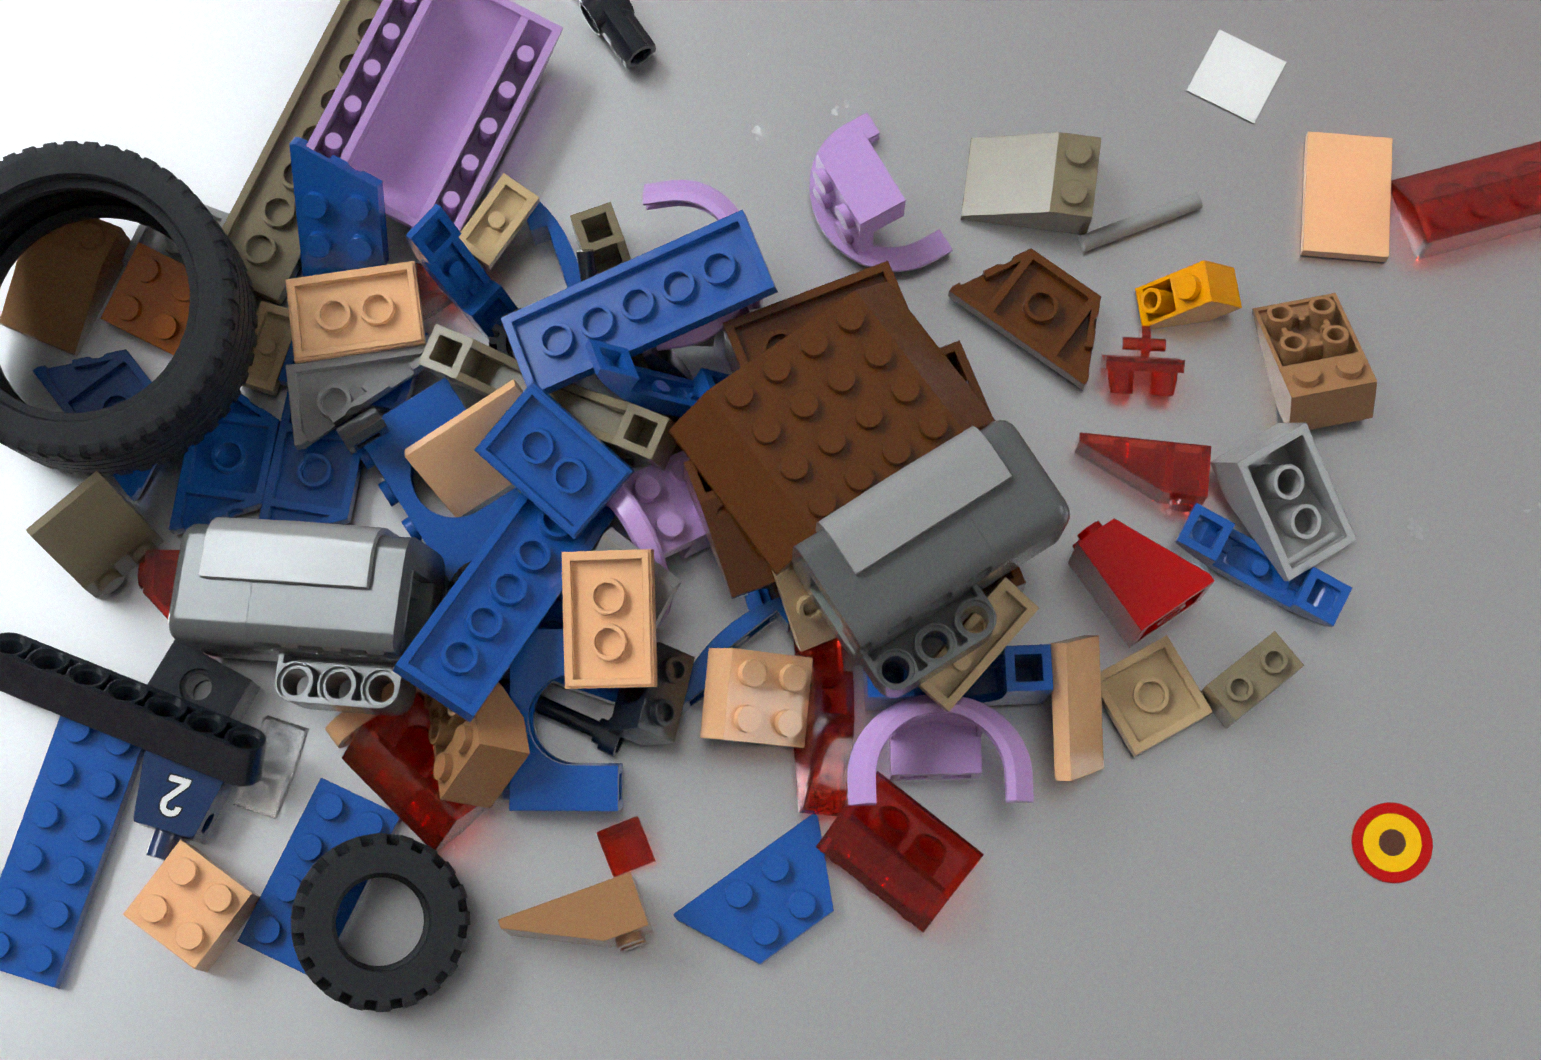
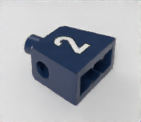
(176, 803)

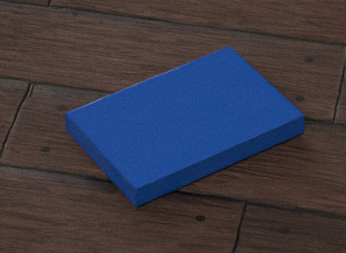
(554, 460)

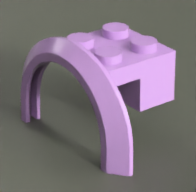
(858, 196)
(716, 204)
(660, 512)
(937, 746)

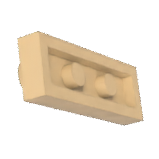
(1012, 613)

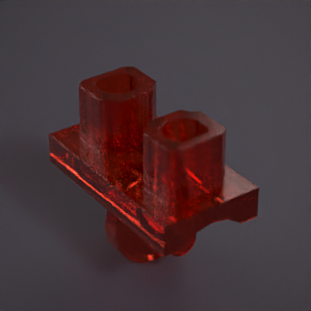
(1162, 370)

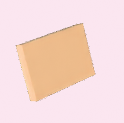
(1346, 196)
(355, 312)
(448, 455)
(609, 619)
(1077, 707)

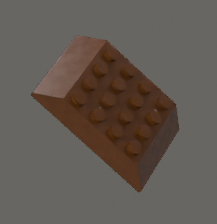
(825, 418)

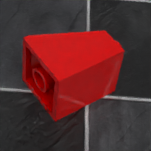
(1135, 578)

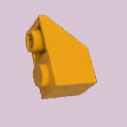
(1189, 296)

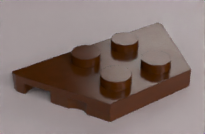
(1037, 310)

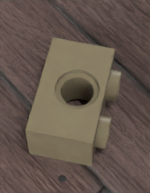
(1251, 679)

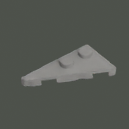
(336, 389)

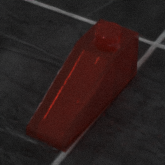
(1158, 469)

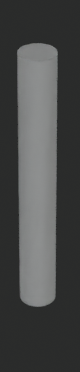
(1140, 221)

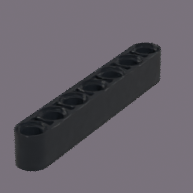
(131, 710)

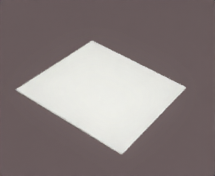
(1236, 76)

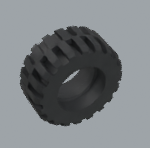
(419, 972)

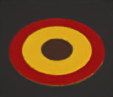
(1392, 842)

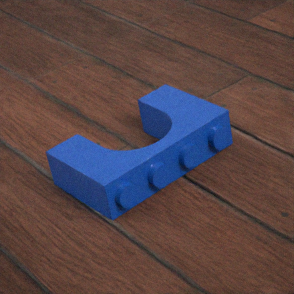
(452, 537)
(1014, 678)
(544, 779)

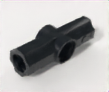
(620, 28)

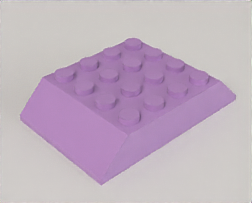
(436, 100)

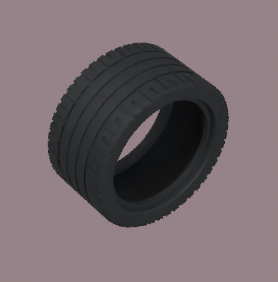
(92, 181)

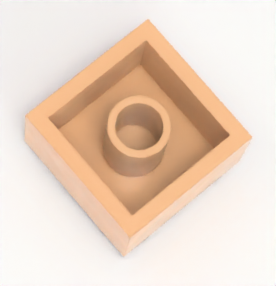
(756, 697)
(192, 906)

